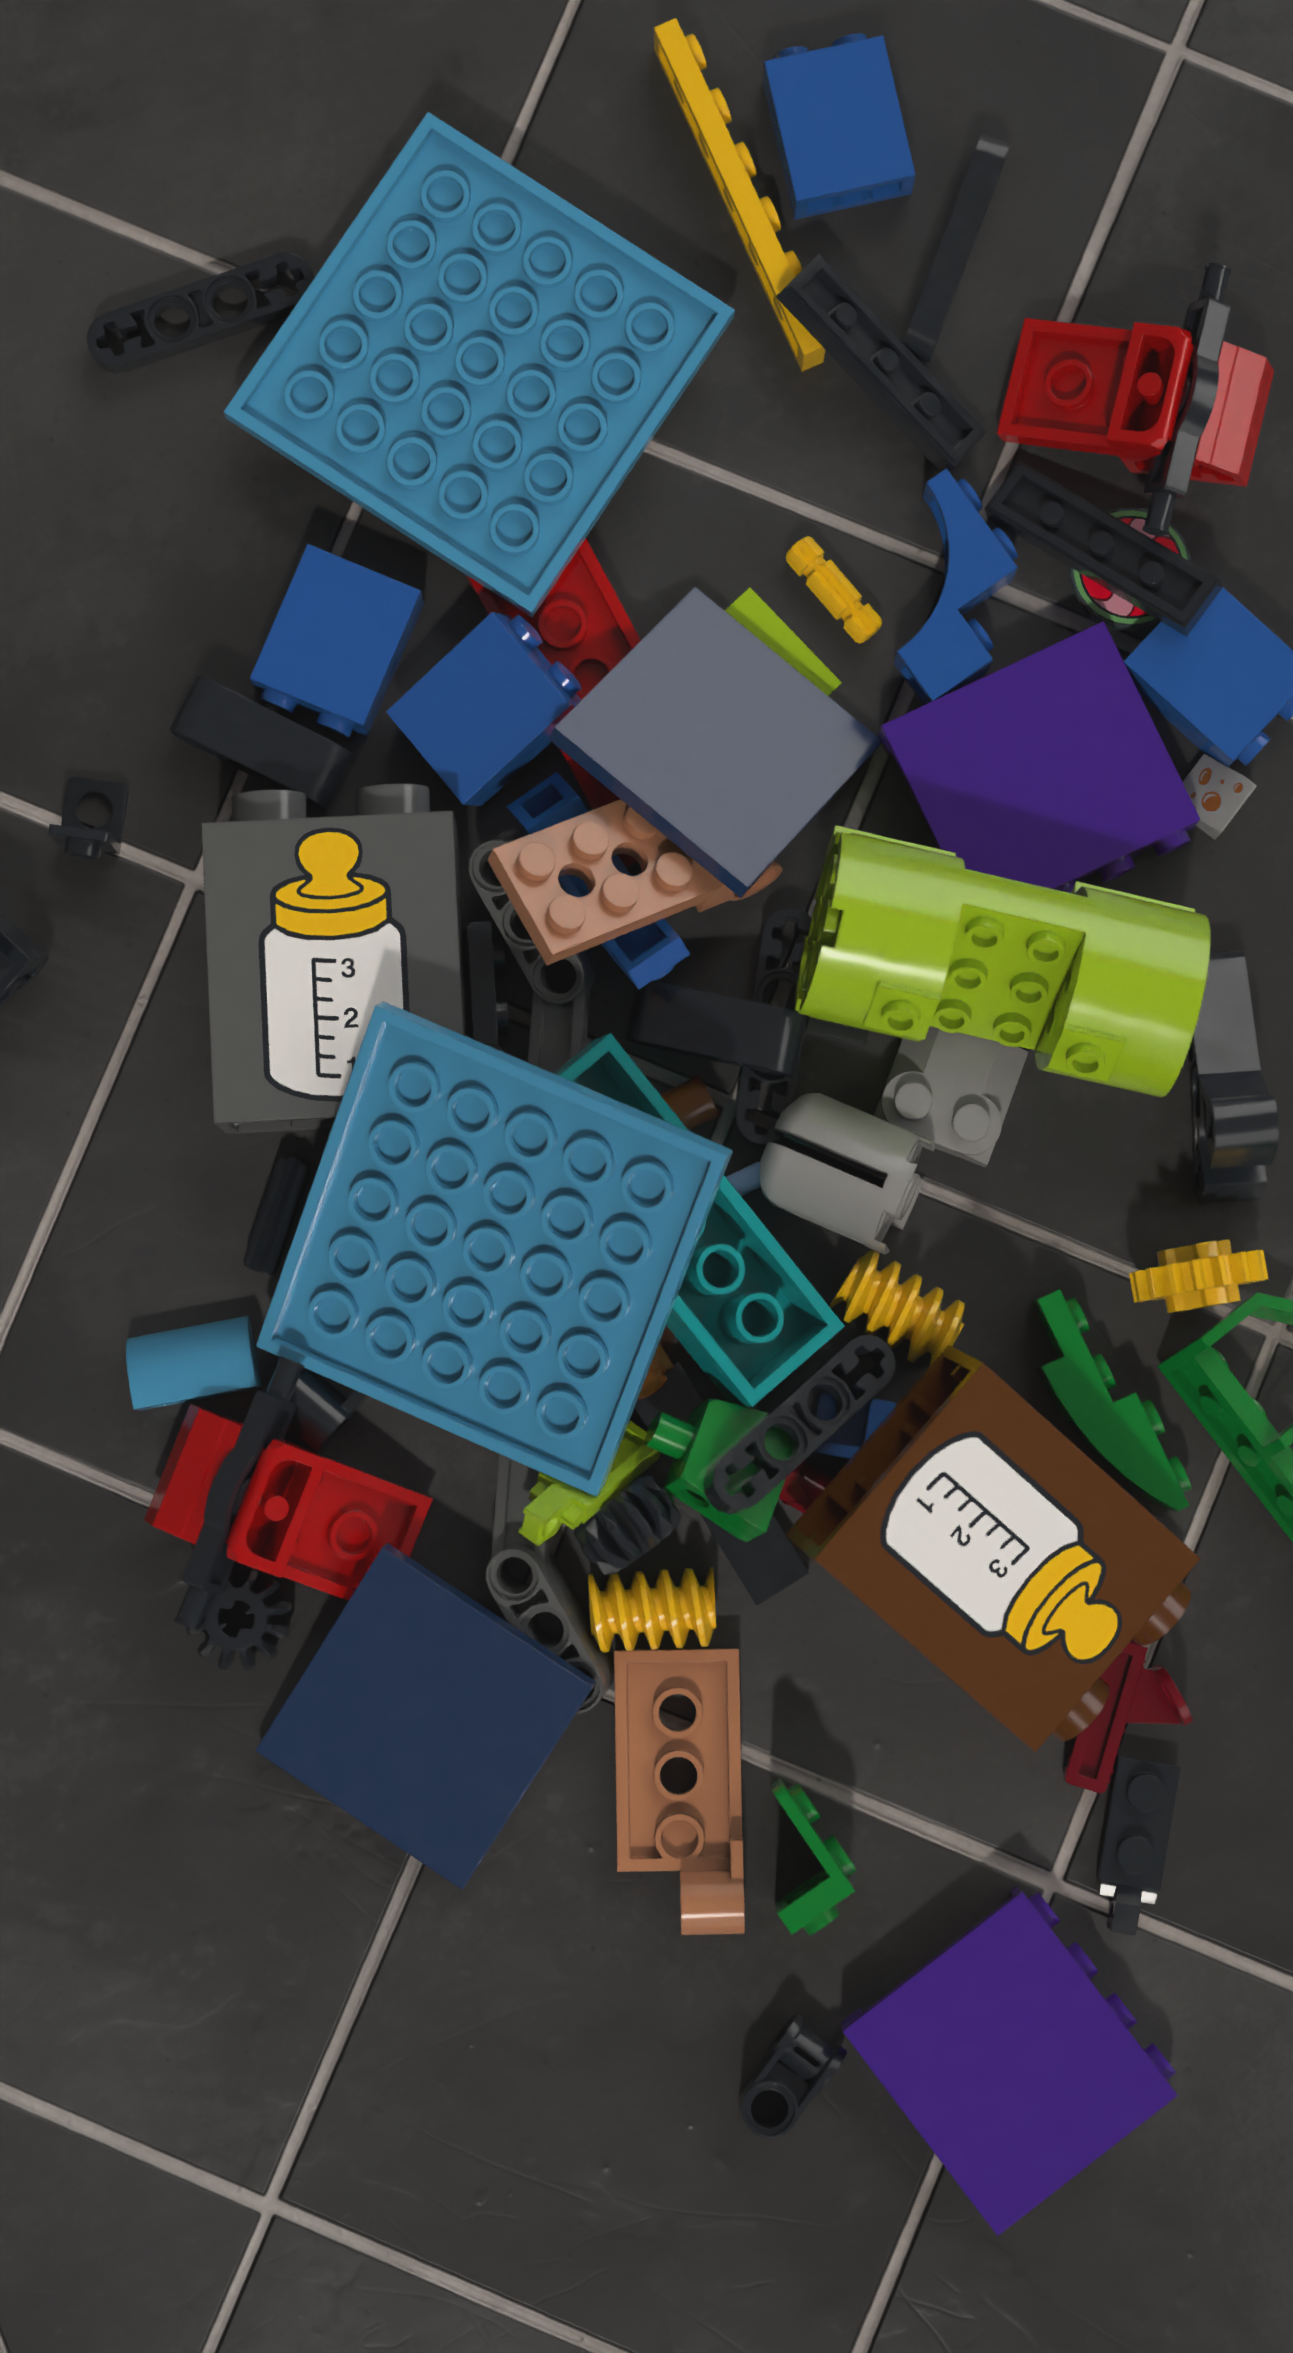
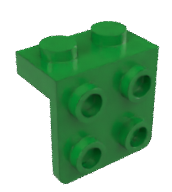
(815, 1900)

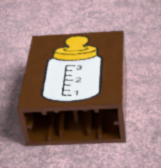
(997, 1550)

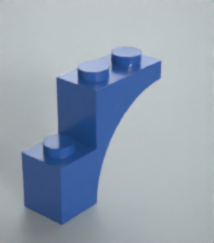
(977, 565)
(642, 953)

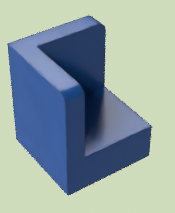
(856, 1430)

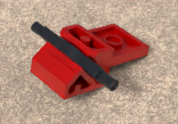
(1151, 395)
(274, 1503)

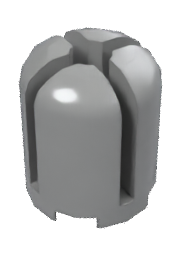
(831, 1195)

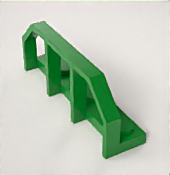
(1234, 1417)

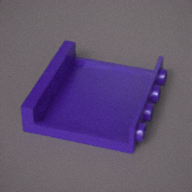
(1045, 768)
(1011, 2059)

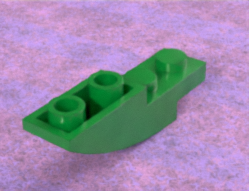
(1115, 1431)

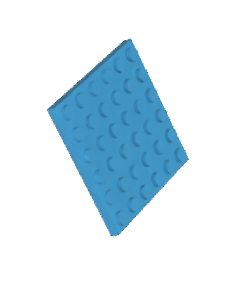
(479, 364)
(492, 1247)

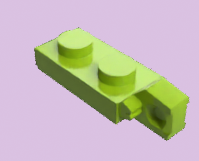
(561, 1503)

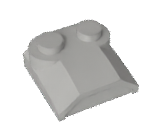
(952, 1091)

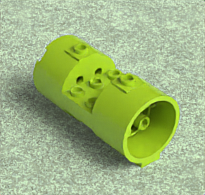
(1081, 977)

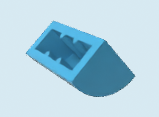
(192, 1363)

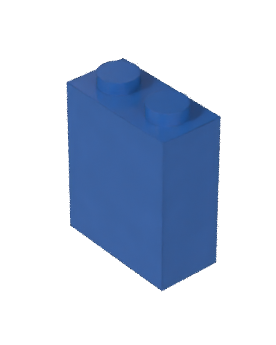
(838, 125)
(336, 642)
(1218, 680)
(487, 707)

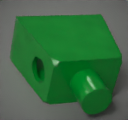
(699, 1443)

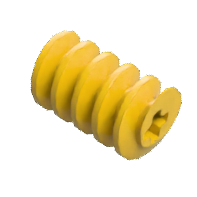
(899, 1308)
(652, 1609)

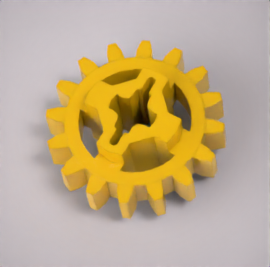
(1198, 1276)

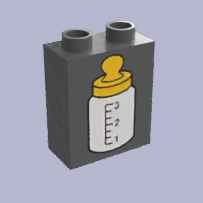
(316, 931)

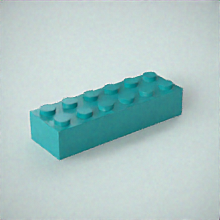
(743, 1299)

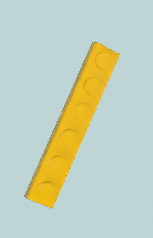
(731, 170)

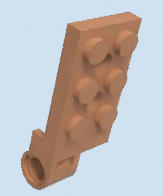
(615, 901)
(690, 1829)

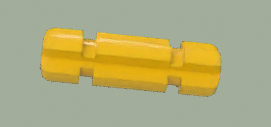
(833, 589)

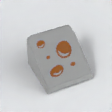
(1216, 794)

